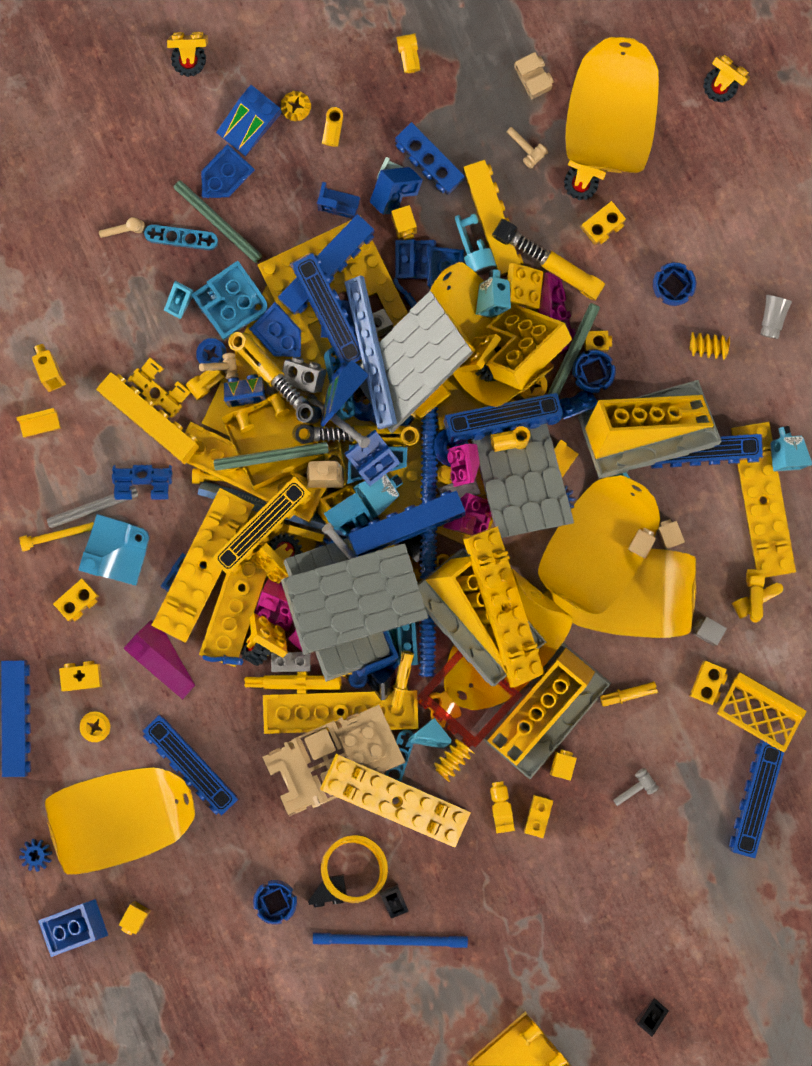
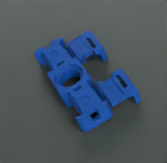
(126, 475)

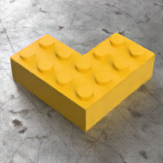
(527, 344)

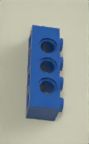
(412, 134)

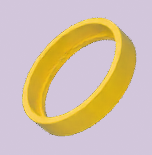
(375, 849)

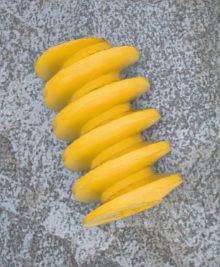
(709, 345)
(453, 759)

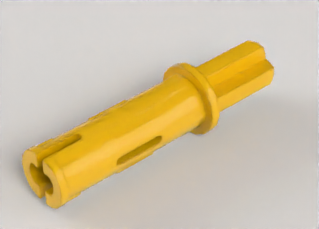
(402, 678)
(628, 694)

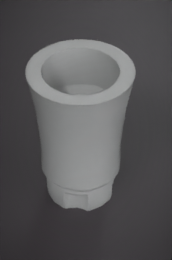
(774, 316)

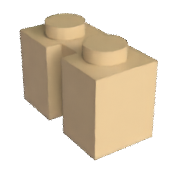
(533, 76)

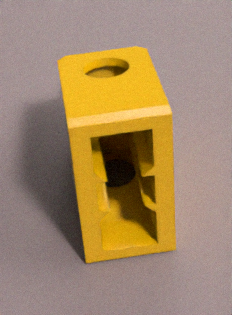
(47, 368)

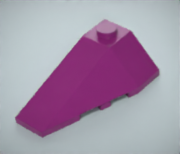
(553, 303)
(156, 653)

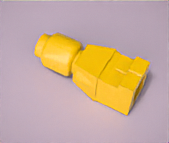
(501, 809)

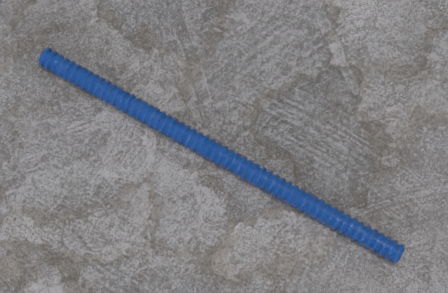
(428, 538)

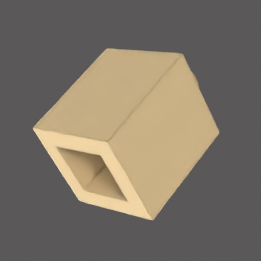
(670, 534)
(642, 542)

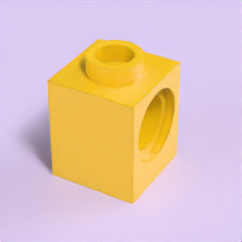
(607, 341)

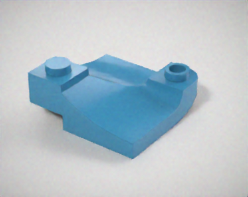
(230, 300)
(114, 550)

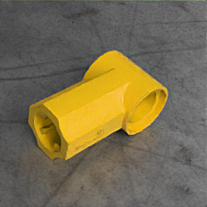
(408, 48)
(332, 128)
(201, 384)
(508, 439)

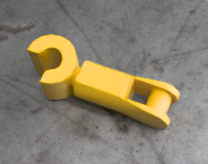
(755, 580)
(742, 605)

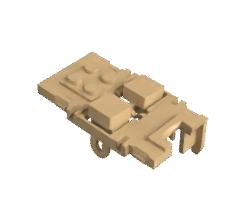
(362, 738)

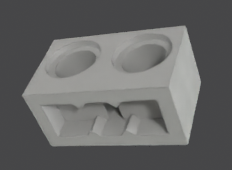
(302, 379)
(709, 630)
(291, 662)

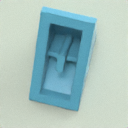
(178, 300)
(431, 735)

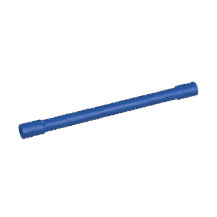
(451, 941)

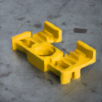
(168, 402)

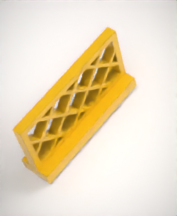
(769, 698)

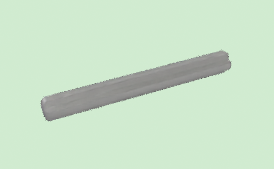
(86, 509)

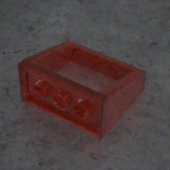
(454, 726)

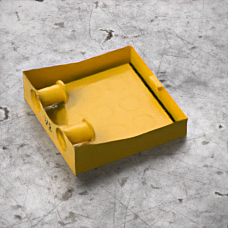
(267, 429)
(520, 1045)

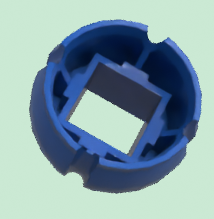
(682, 274)
(605, 364)
(263, 910)

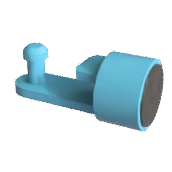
(480, 260)

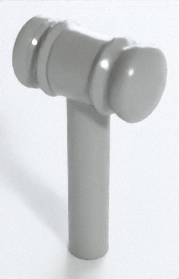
(645, 782)

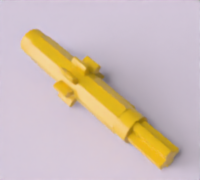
(301, 682)

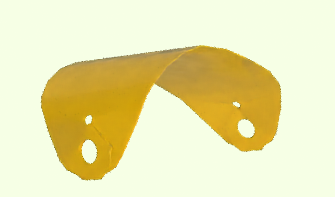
(613, 107)
(461, 305)
(592, 556)
(653, 604)
(544, 616)
(117, 818)

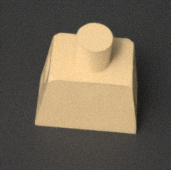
(325, 474)

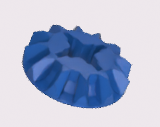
(210, 344)

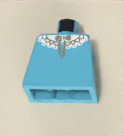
(493, 295)
(789, 452)
(380, 494)

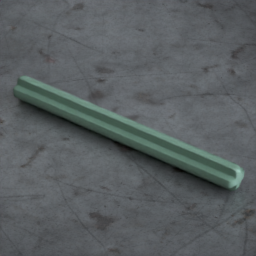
(217, 221)
(574, 349)
(271, 456)

